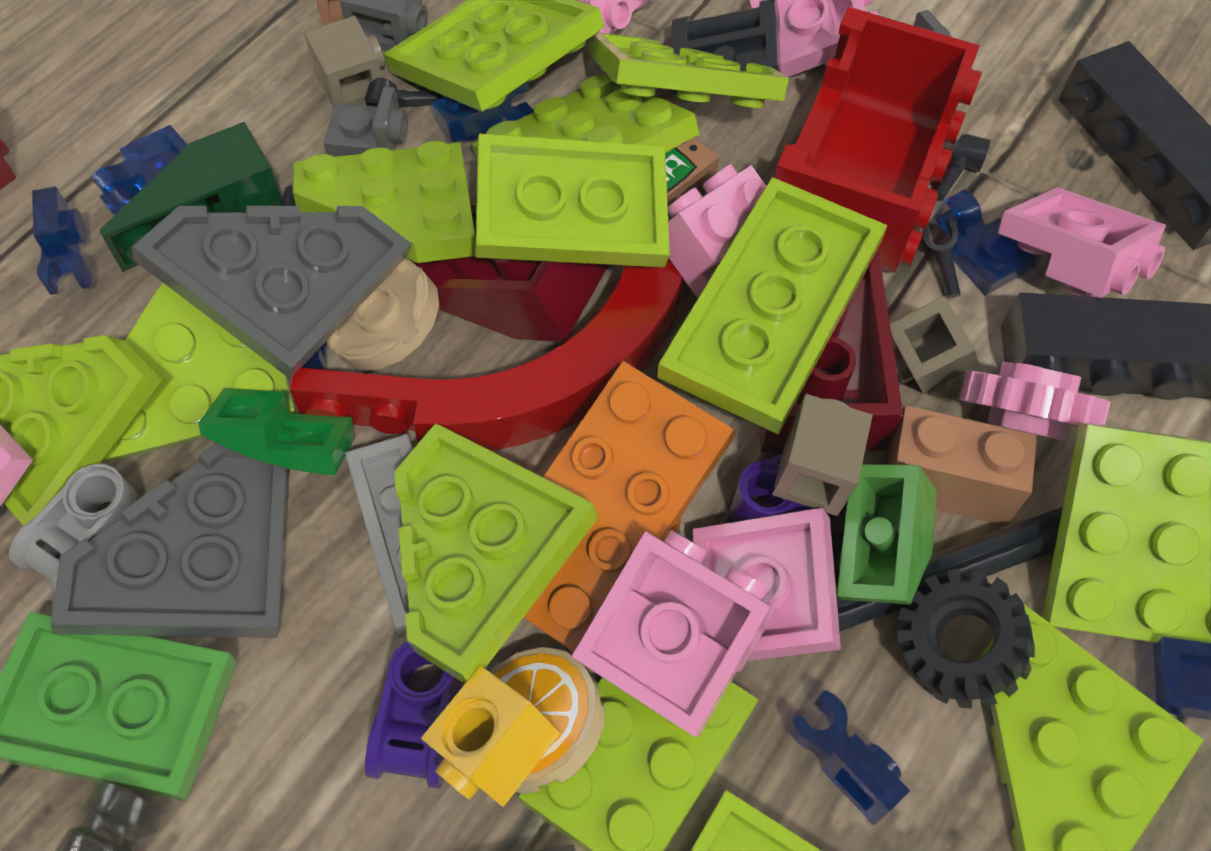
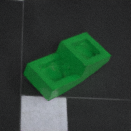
(264, 429)

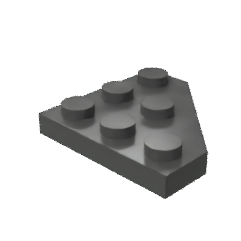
(273, 272)
(183, 558)

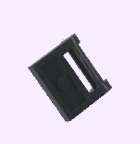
(737, 36)

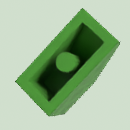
(887, 534)

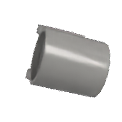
(71, 518)

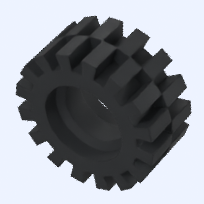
(977, 678)

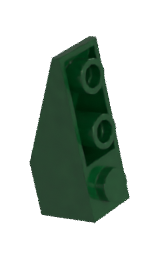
(214, 172)

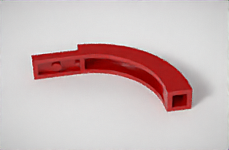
(521, 401)

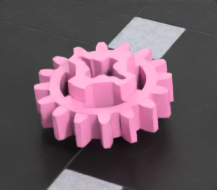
(1033, 399)

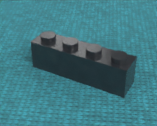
(1147, 134)
(1114, 343)

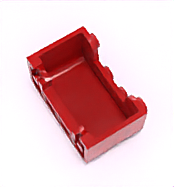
(883, 126)

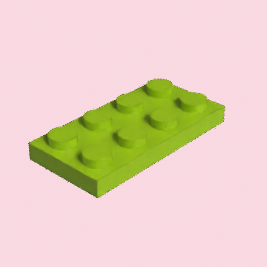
(772, 304)

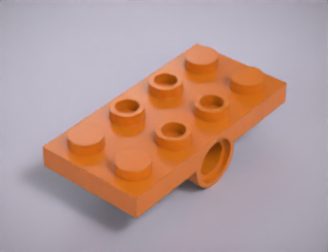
(640, 465)

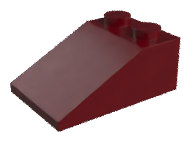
(515, 295)
(856, 366)

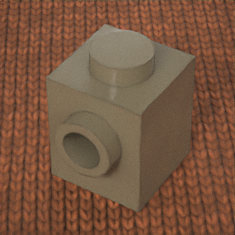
(345, 60)
(932, 346)
(823, 454)

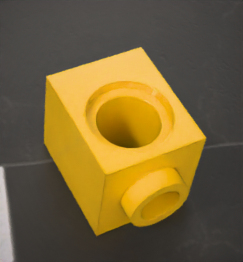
(492, 713)

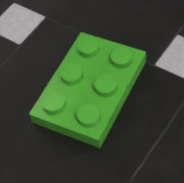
(111, 707)

